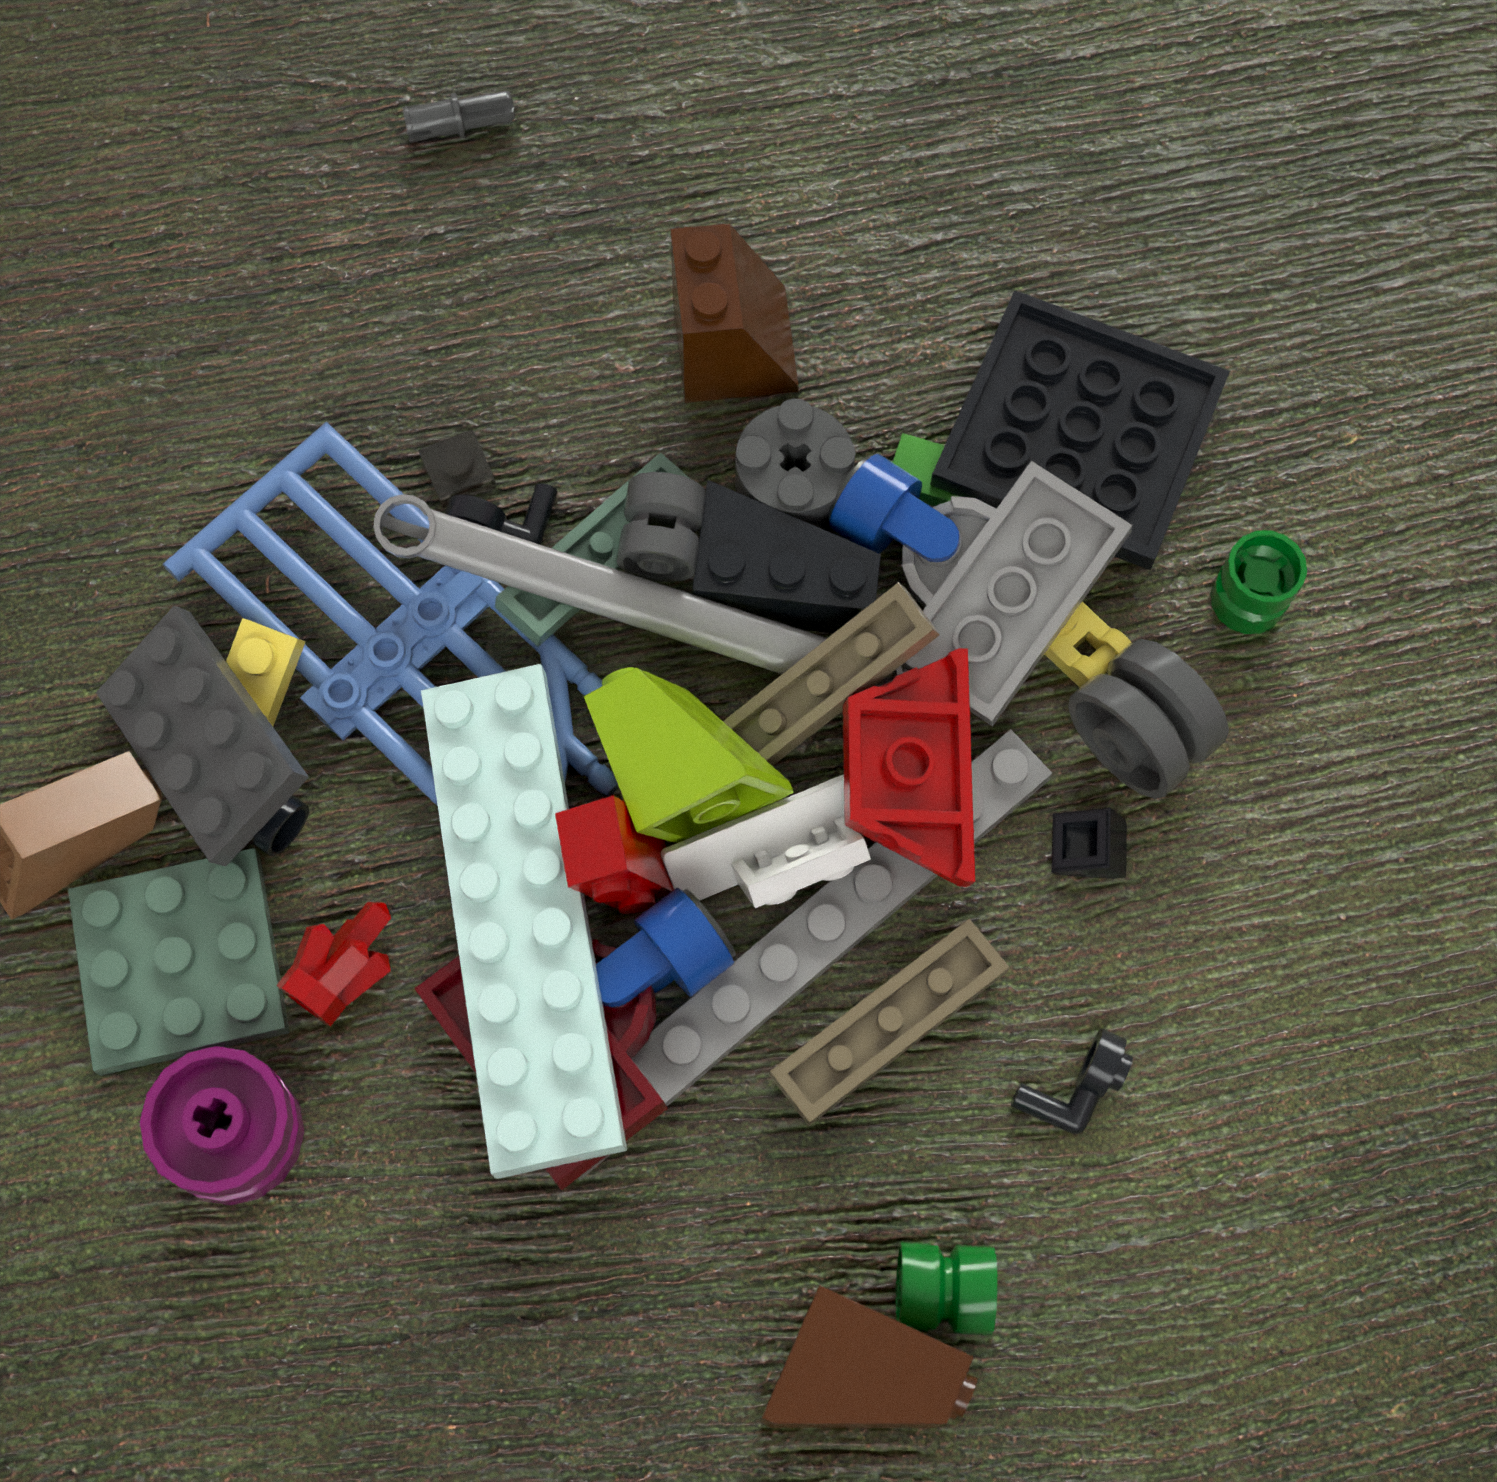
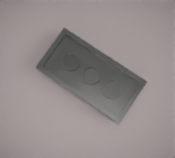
(201, 736)

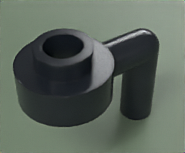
(491, 516)
(1103, 1068)

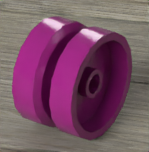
(190, 1104)

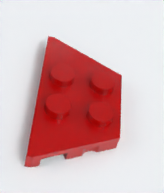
(914, 767)

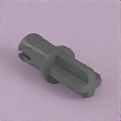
(456, 115)

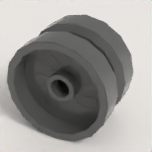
(1148, 718)

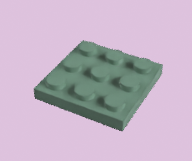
(177, 962)

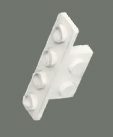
(771, 849)

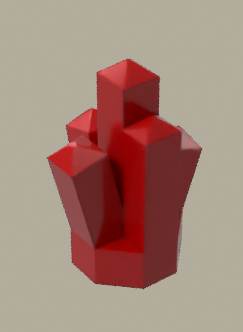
(337, 968)

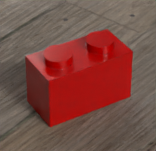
(610, 858)

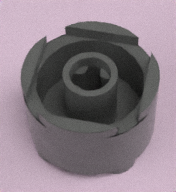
(794, 460)

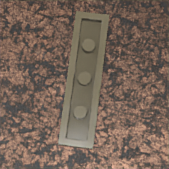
(839, 667)
(888, 1022)

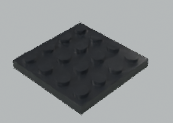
(1088, 408)

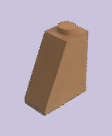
(72, 828)

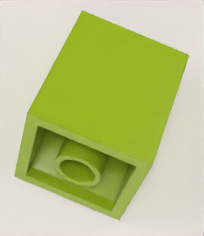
(677, 758)

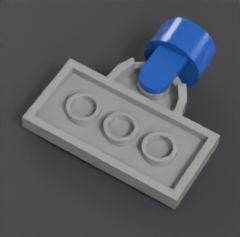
(984, 573)

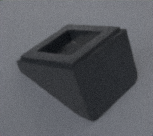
(1089, 844)

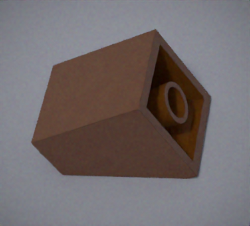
(729, 317)
(867, 1373)

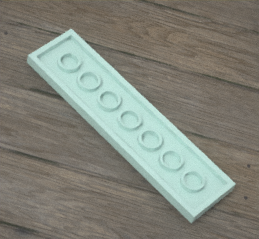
(520, 927)

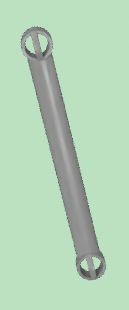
(598, 588)

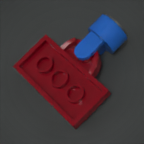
(673, 943)

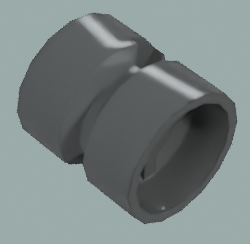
(662, 519)

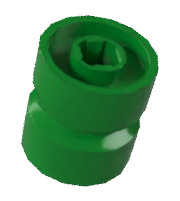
(1258, 582)
(947, 1288)

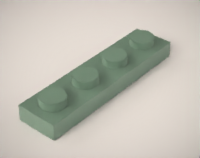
(592, 540)

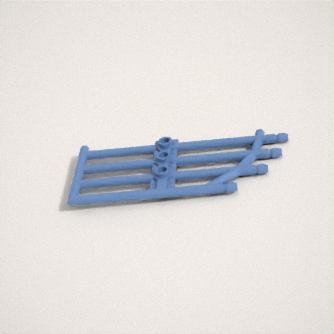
(402, 643)

